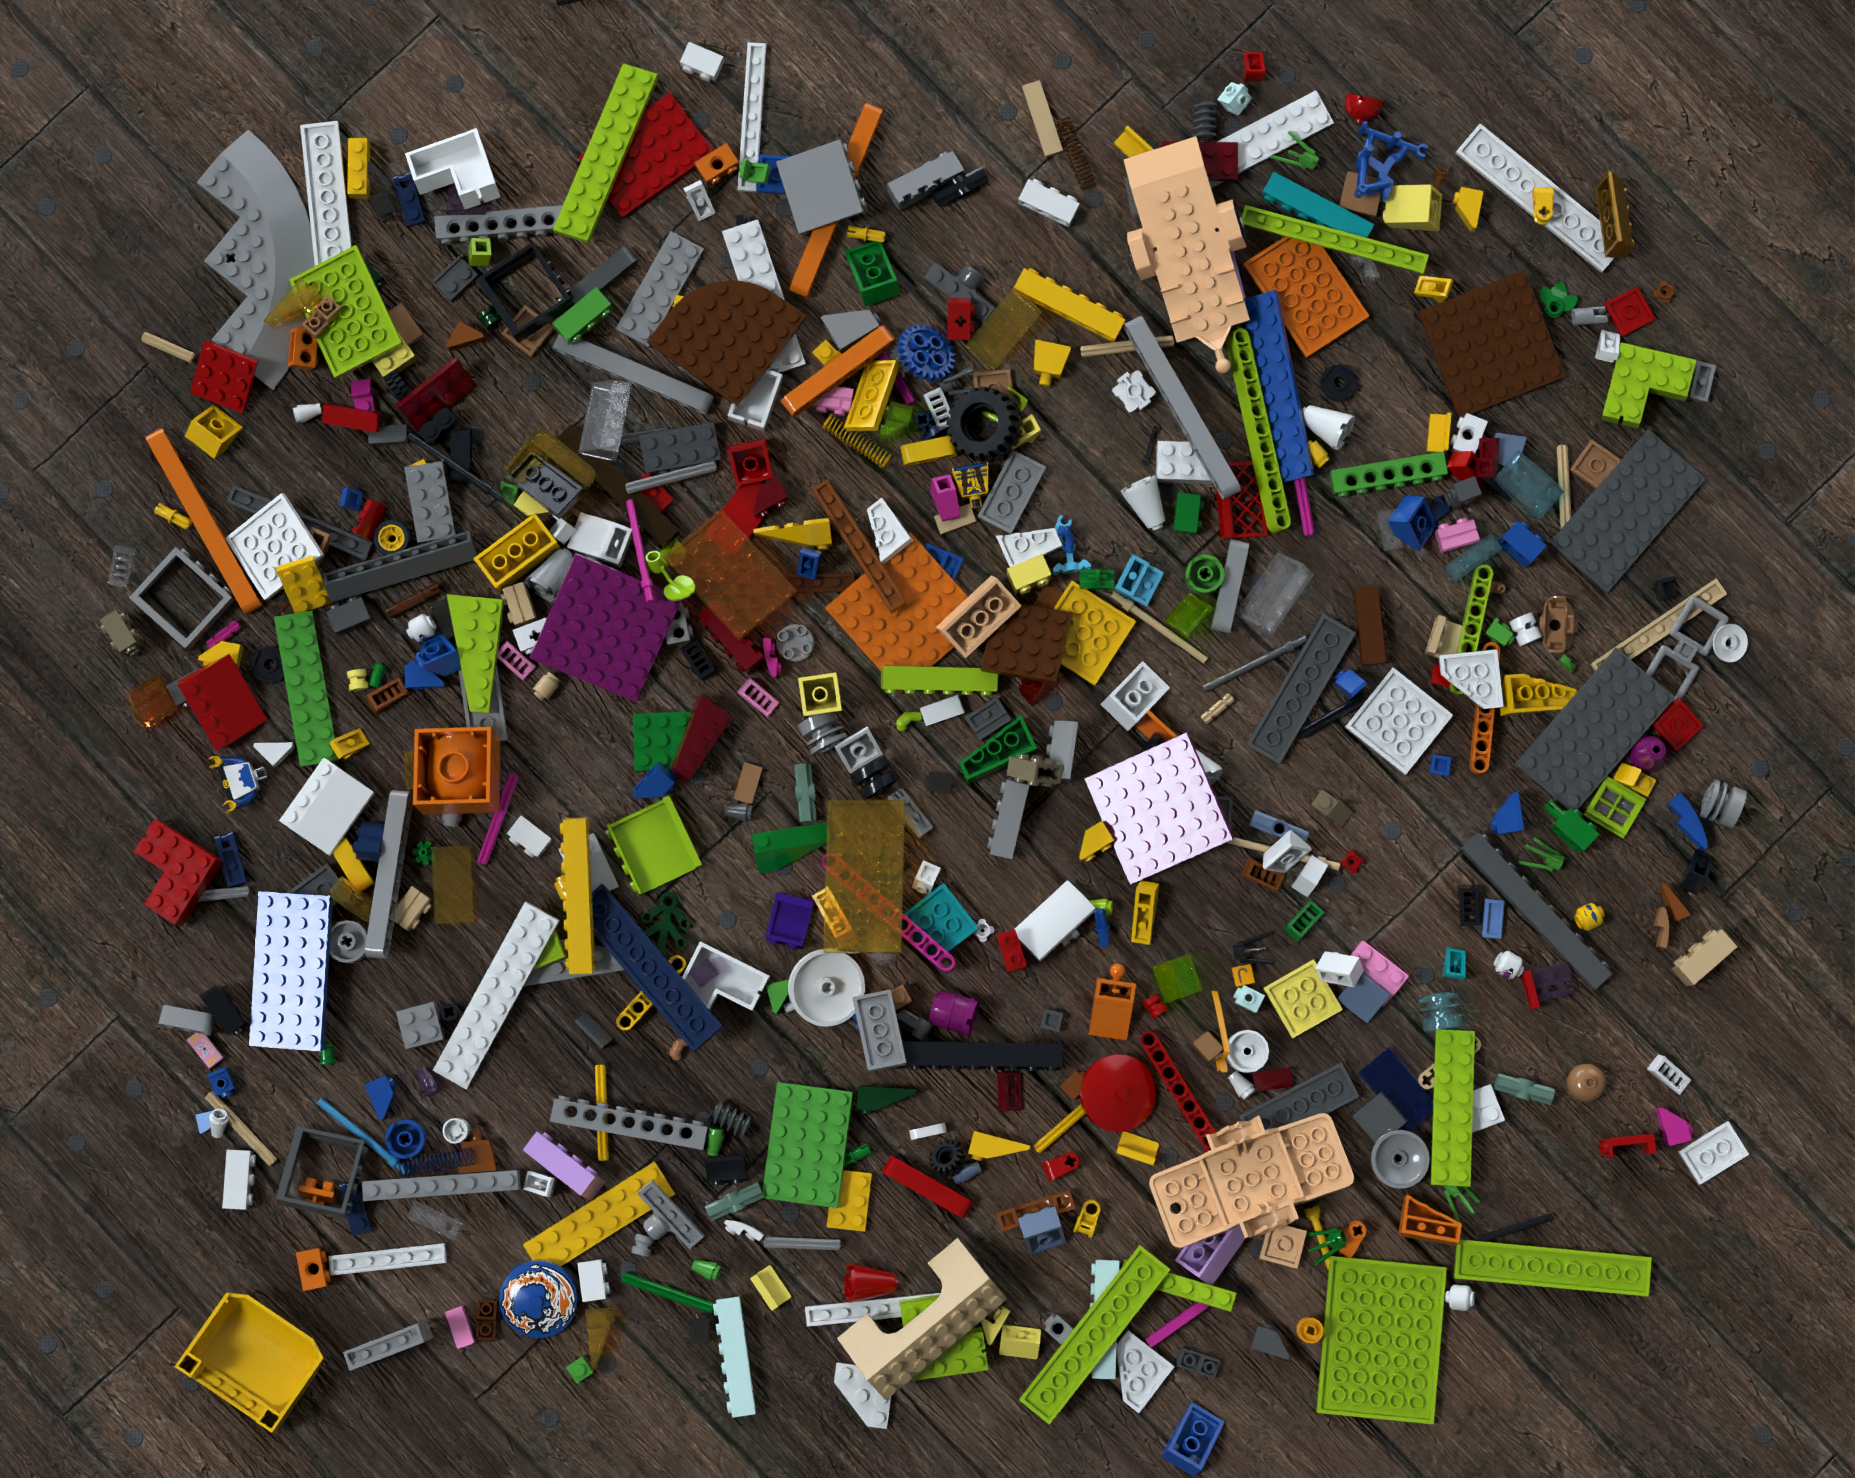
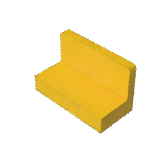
(1131, 143)
(1438, 433)
(1137, 1148)

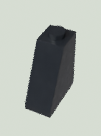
(223, 1010)

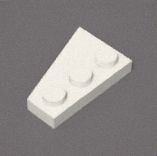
(888, 530)
(1024, 546)

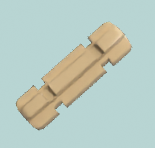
(1217, 708)

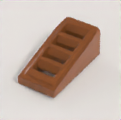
(383, 705)
(1248, 868)
(1673, 904)

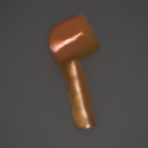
(1439, 176)

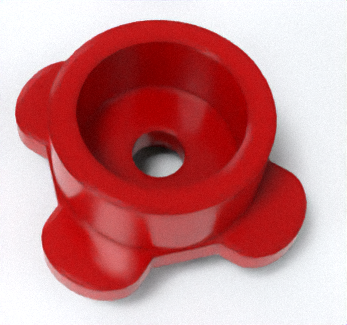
(1352, 867)

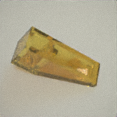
(296, 302)
(351, 899)
(599, 1327)

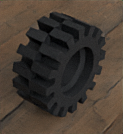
(396, 385)
(956, 1162)

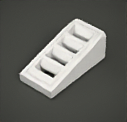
(942, 399)
(1664, 1063)

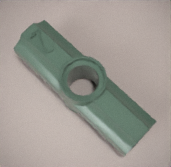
(805, 792)
(1524, 1089)
(734, 1201)

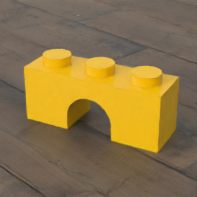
(358, 159)

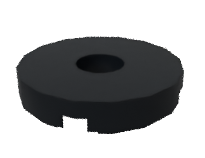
(1339, 371)
(258, 665)

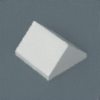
(858, 750)
(1285, 853)

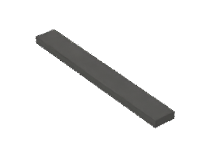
(338, 538)

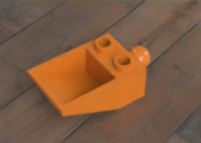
(1112, 1009)

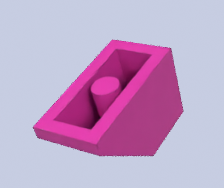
(1673, 1127)

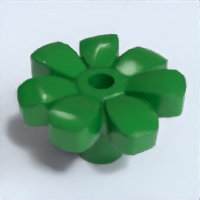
(419, 852)

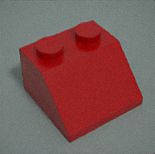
(750, 461)

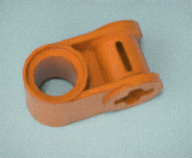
(1353, 1240)

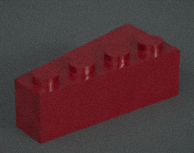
(742, 651)
(700, 735)

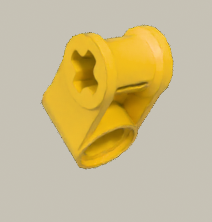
(1542, 202)
(1087, 1219)

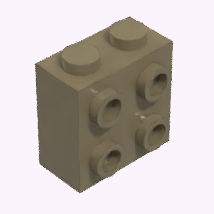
(124, 637)
(1035, 770)

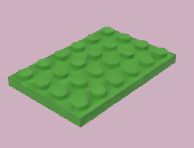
(807, 1145)

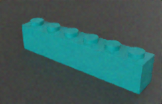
(1313, 207)

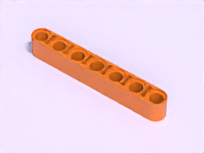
(838, 371)
(1477, 735)

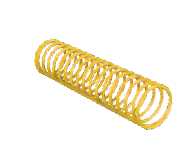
(827, 421)

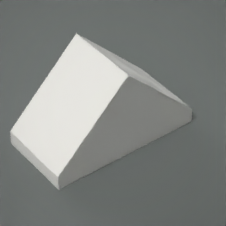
(274, 752)
(1309, 876)
(539, 1183)

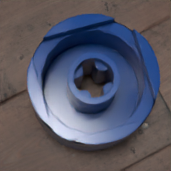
(417, 1137)

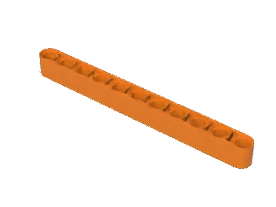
(821, 237)
(203, 521)

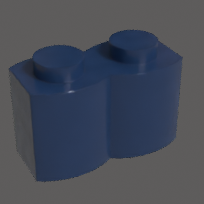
(369, 841)

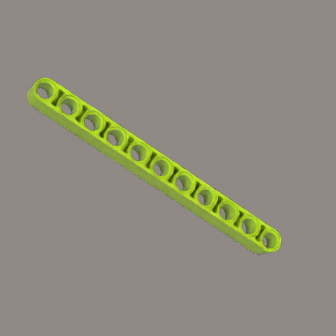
(1256, 440)

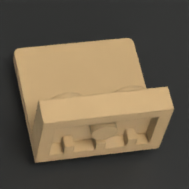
(1444, 638)

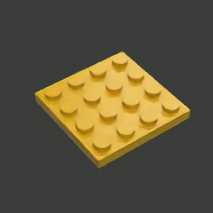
(1093, 634)

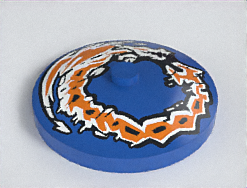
(538, 1299)

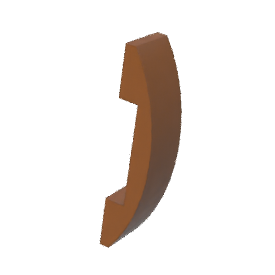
(1009, 1218)

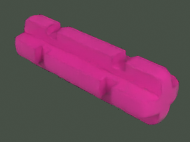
(224, 634)

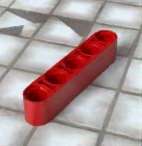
(927, 1187)

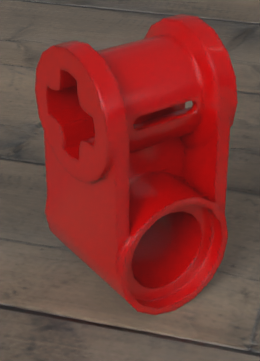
(1057, 1167)

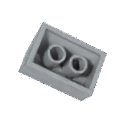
(1063, 745)

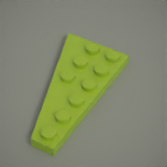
(477, 636)

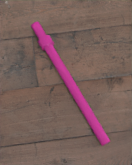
(646, 582)

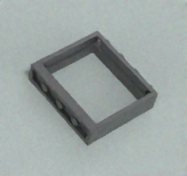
(306, 1133)

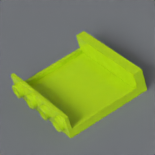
(653, 846)

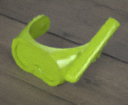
(1022, 401)

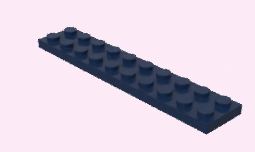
(652, 971)

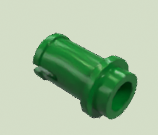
(377, 675)

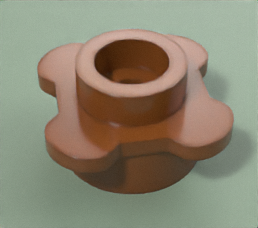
(1664, 287)

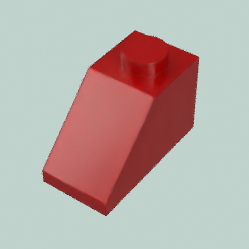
(1463, 466)

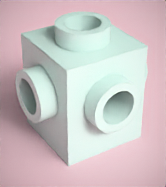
(1235, 98)

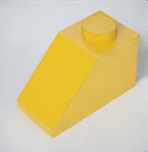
(1468, 206)

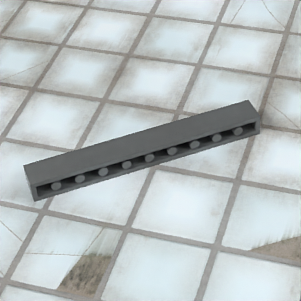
(1536, 911)

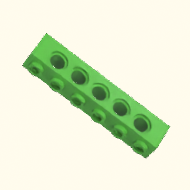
(1435, 461)

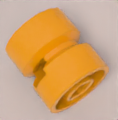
(1309, 1330)

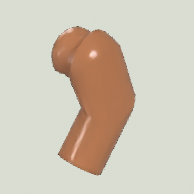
(1496, 587)
(676, 1049)

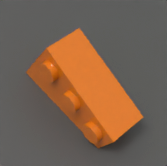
(1426, 1224)

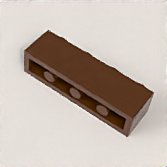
(1369, 626)

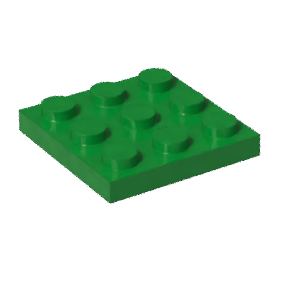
(657, 738)

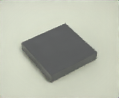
(1379, 1117)

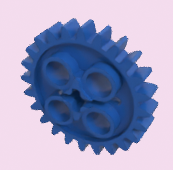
(925, 353)

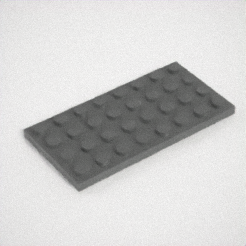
(1626, 511)
(1594, 730)

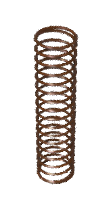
(1075, 153)

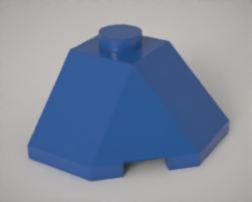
(438, 656)

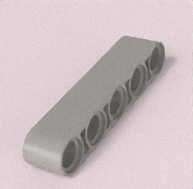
(1230, 586)

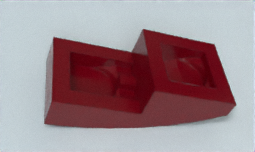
(1489, 457)

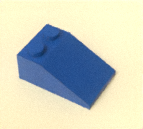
(1192, 1439)

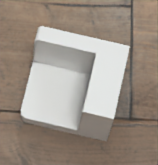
(562, 530)

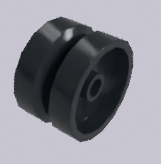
(874, 778)

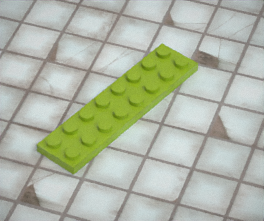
(1452, 1108)

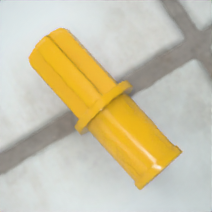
(866, 234)
(173, 516)

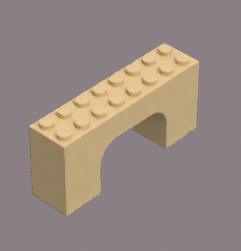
(897, 1357)

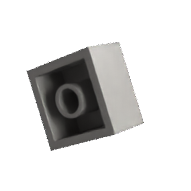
(420, 1025)

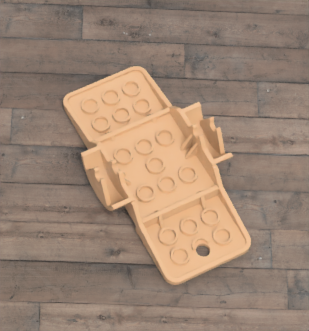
(1251, 1179)

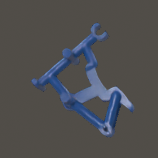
(1365, 159)

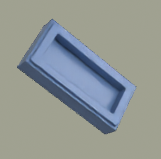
(1493, 918)

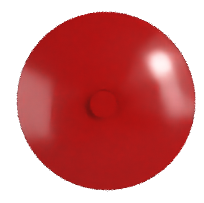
(1117, 1093)

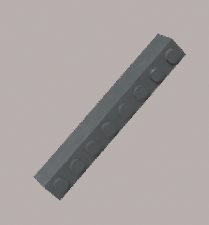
(399, 566)

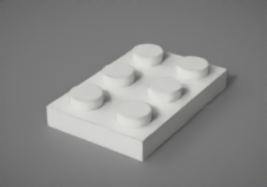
(1713, 1152)

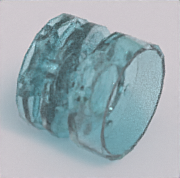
(1440, 1011)

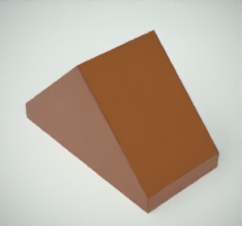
(464, 336)

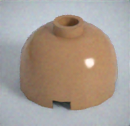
(1586, 1082)

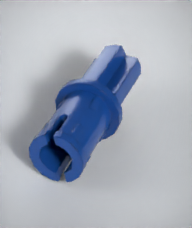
(1102, 927)

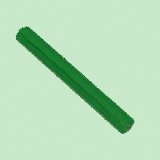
(667, 1292)

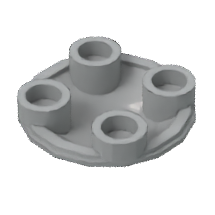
(795, 642)

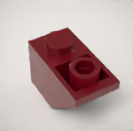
(769, 496)

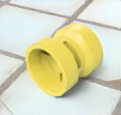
(357, 680)

